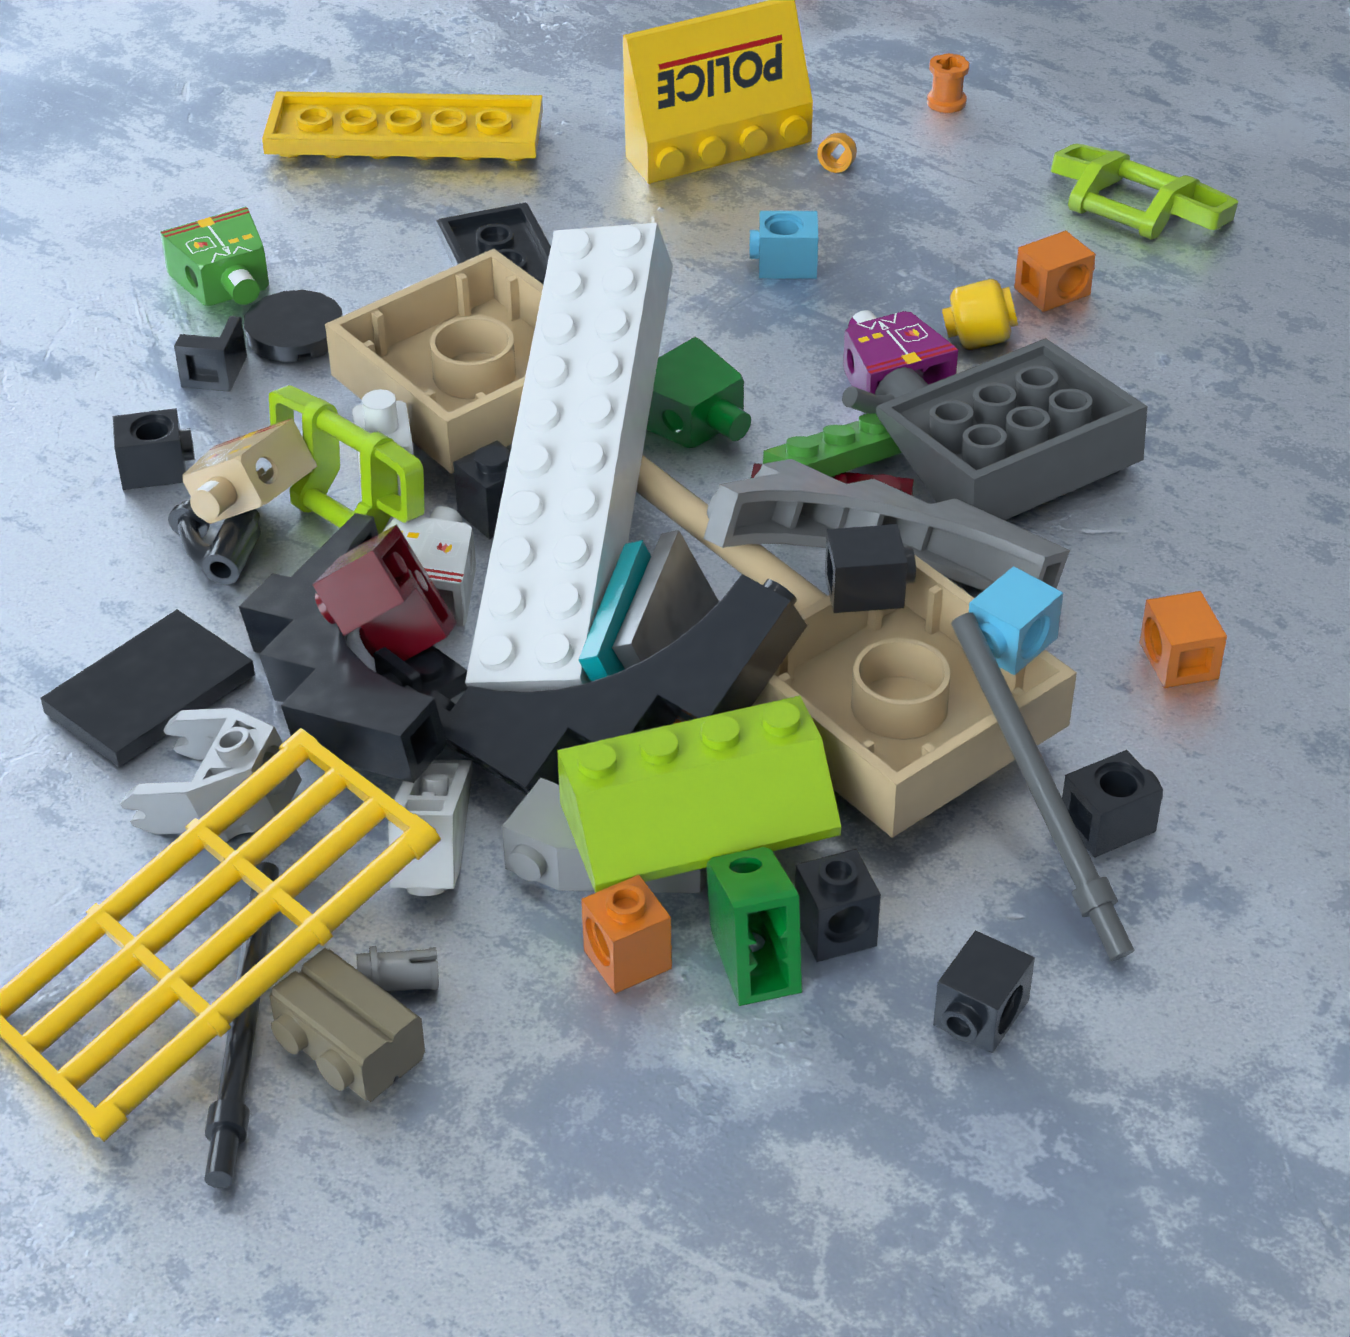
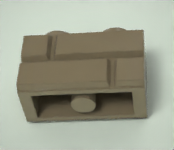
(346, 1025)

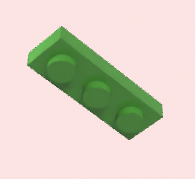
(838, 447)

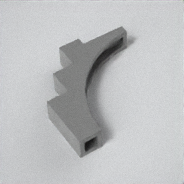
(799, 504)

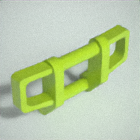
(1176, 195)
(379, 463)

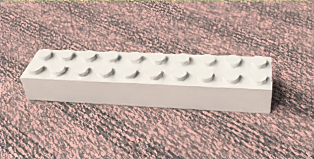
(572, 456)

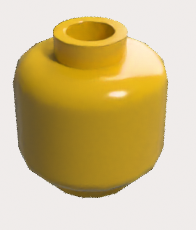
(980, 314)

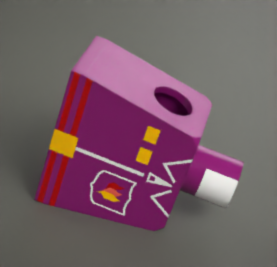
(893, 342)

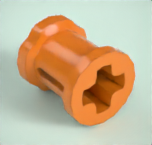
(947, 83)

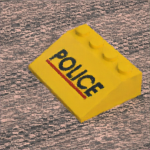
(715, 90)

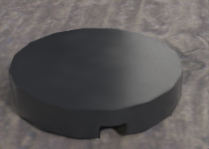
(290, 324)

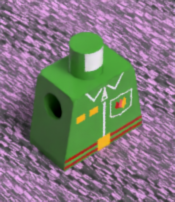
(217, 258)

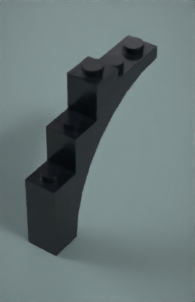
(326, 684)

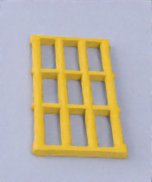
(178, 983)

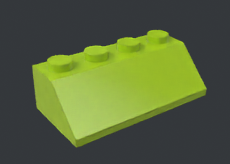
(697, 792)

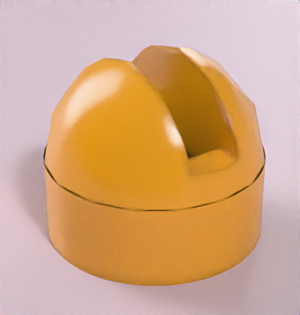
(829, 144)

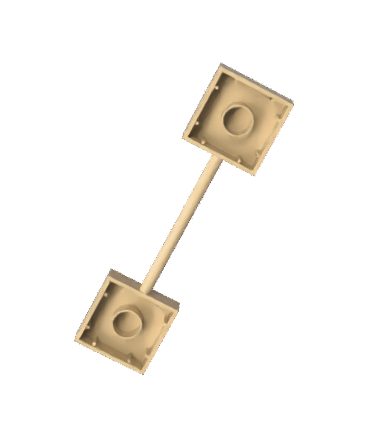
(882, 686)

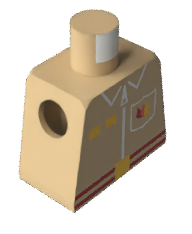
(227, 479)

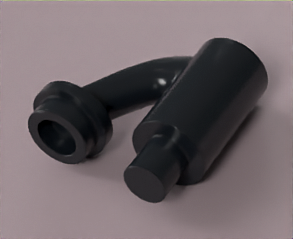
(230, 549)

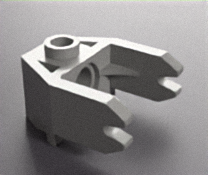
(231, 751)

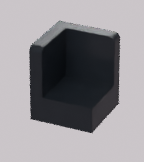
(211, 361)

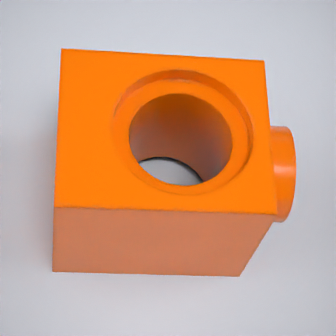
(1054, 271)
(1182, 639)
(627, 933)

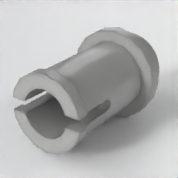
(400, 969)

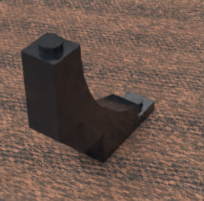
(703, 673)

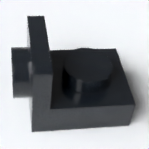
(423, 671)

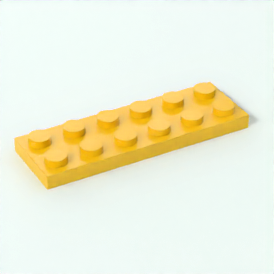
(403, 125)

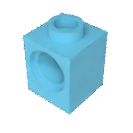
(786, 244)
(1018, 618)

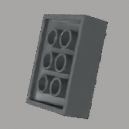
(1017, 430)

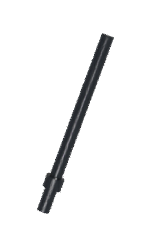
(229, 1116)

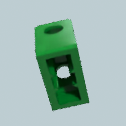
(697, 397)
(755, 895)

